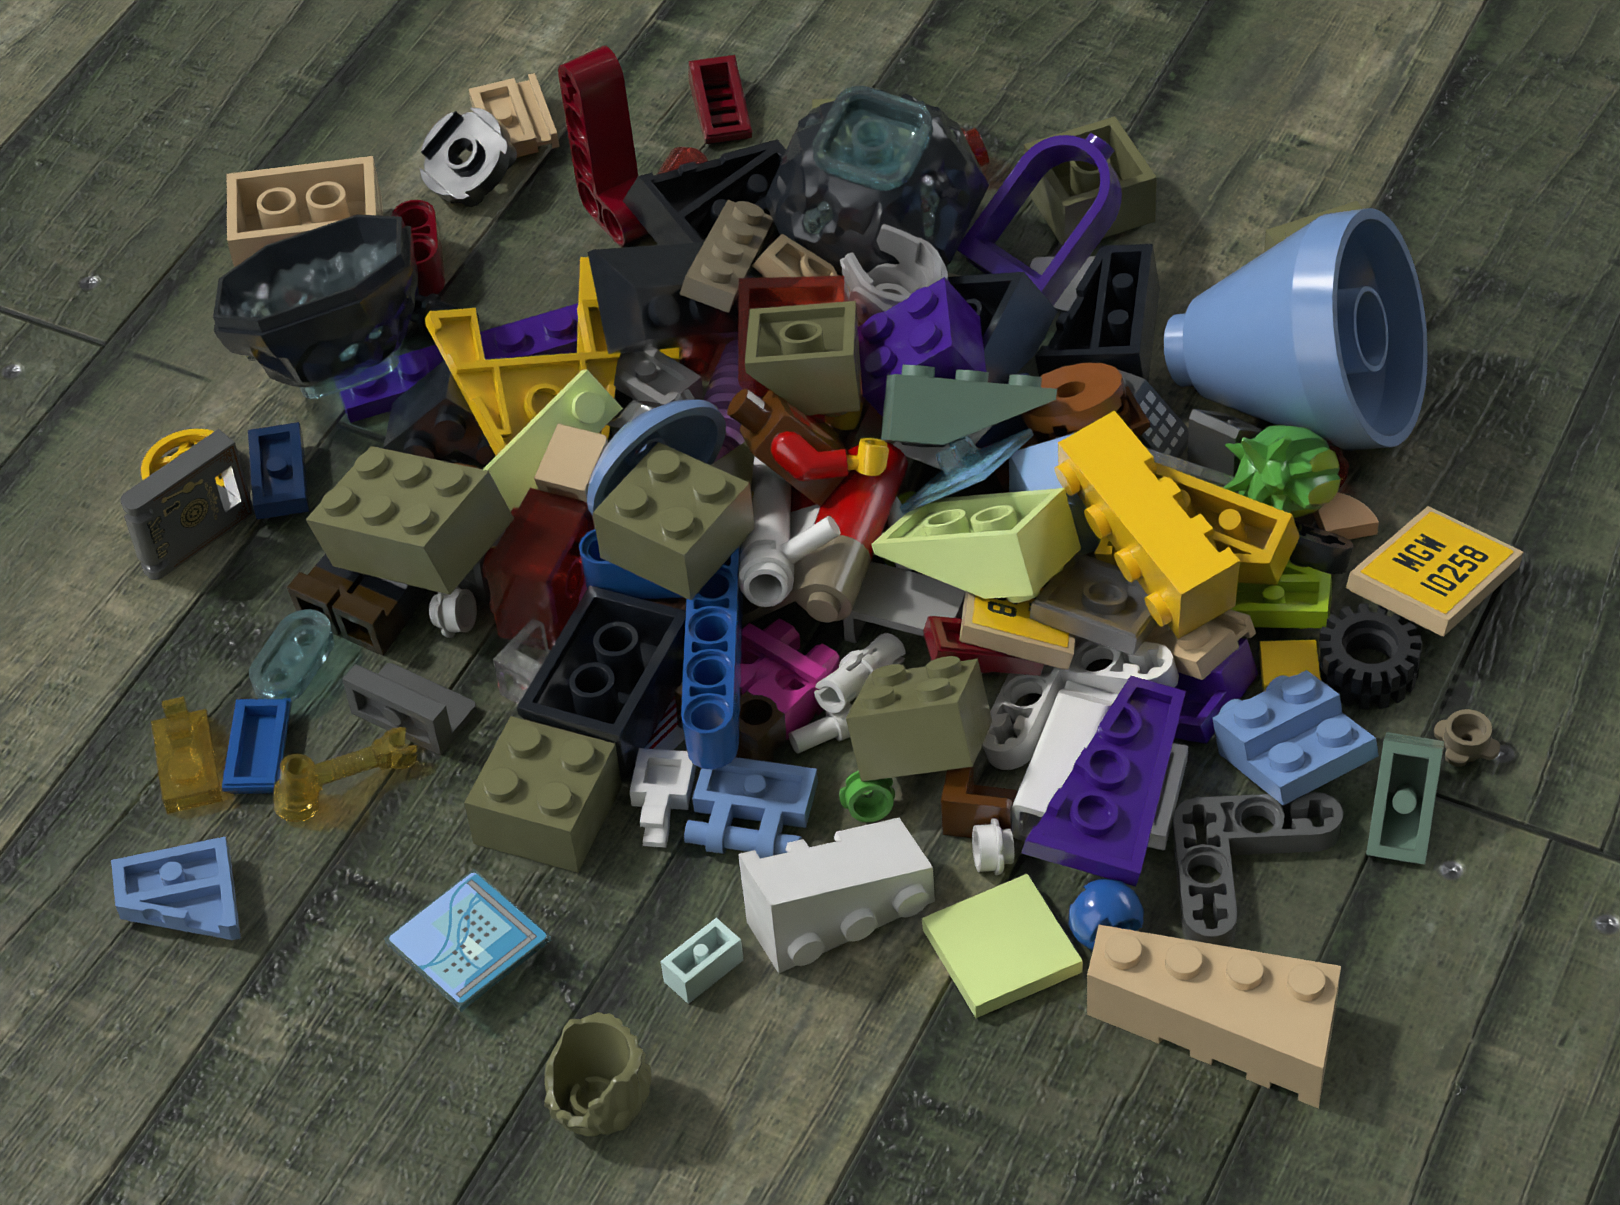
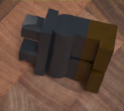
(357, 601)

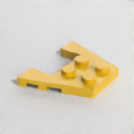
(514, 390)

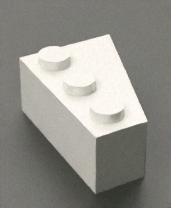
(833, 891)

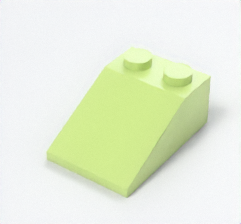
(987, 542)

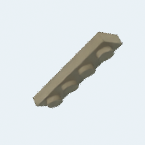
(727, 255)

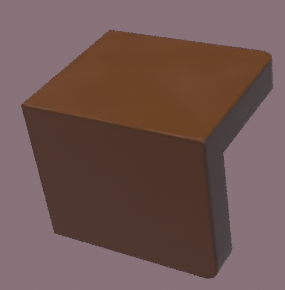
(972, 804)

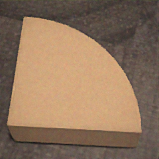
(1347, 517)

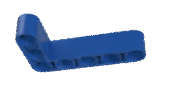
(710, 650)

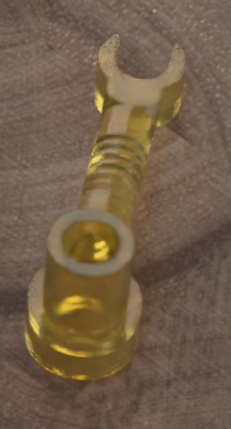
(301, 780)

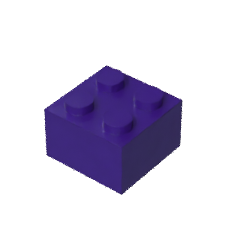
(926, 329)

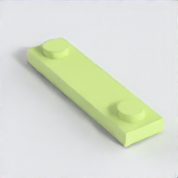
(578, 405)

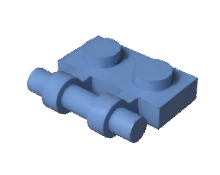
(755, 792)

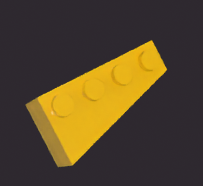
(1148, 525)

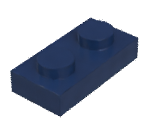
(278, 470)

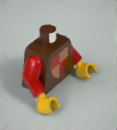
(802, 445)

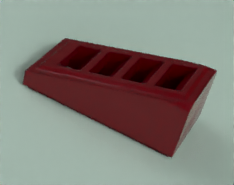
(713, 73)

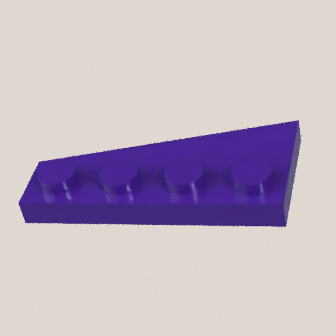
(1111, 796)

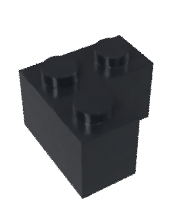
(436, 420)

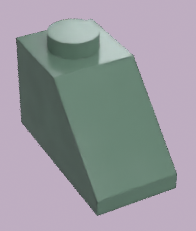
(1405, 798)

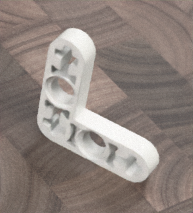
(1004, 752)

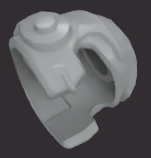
(890, 283)

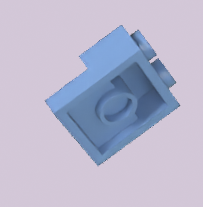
(1292, 737)

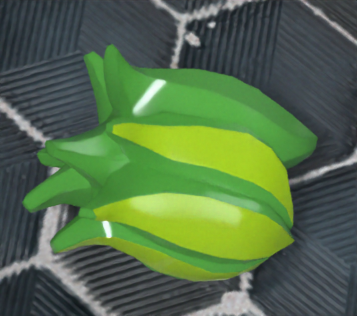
(1286, 469)

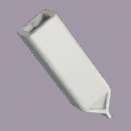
(1066, 733)

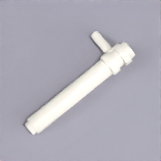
(768, 551)

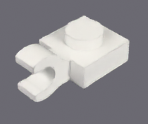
(659, 784)

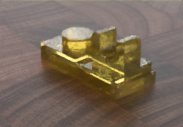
(185, 757)

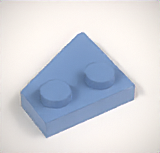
(180, 889)

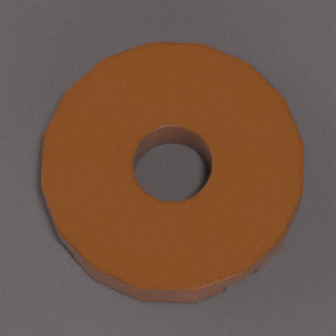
(1082, 397)

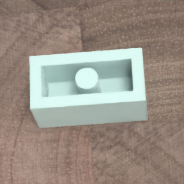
(702, 960)

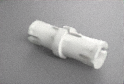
(846, 682)

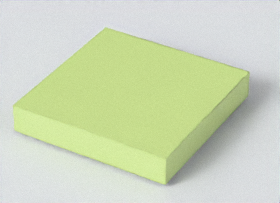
(1002, 945)

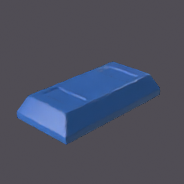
(256, 745)

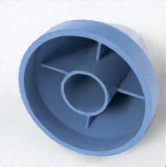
(1314, 334)

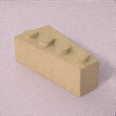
(1220, 1003)

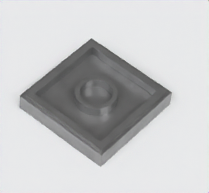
(1095, 604)

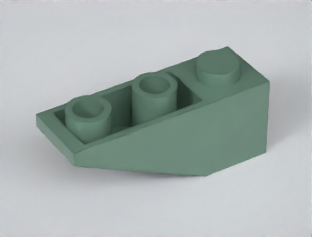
(944, 410)

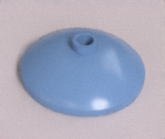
(684, 425)

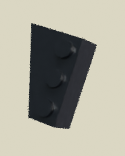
(688, 200)
(1111, 314)

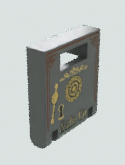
(183, 507)

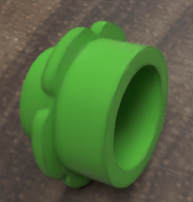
(869, 805)

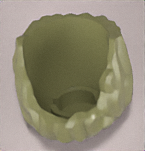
(596, 1076)

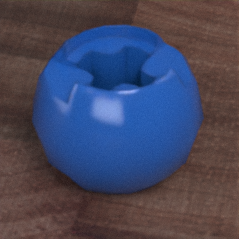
(1105, 904)

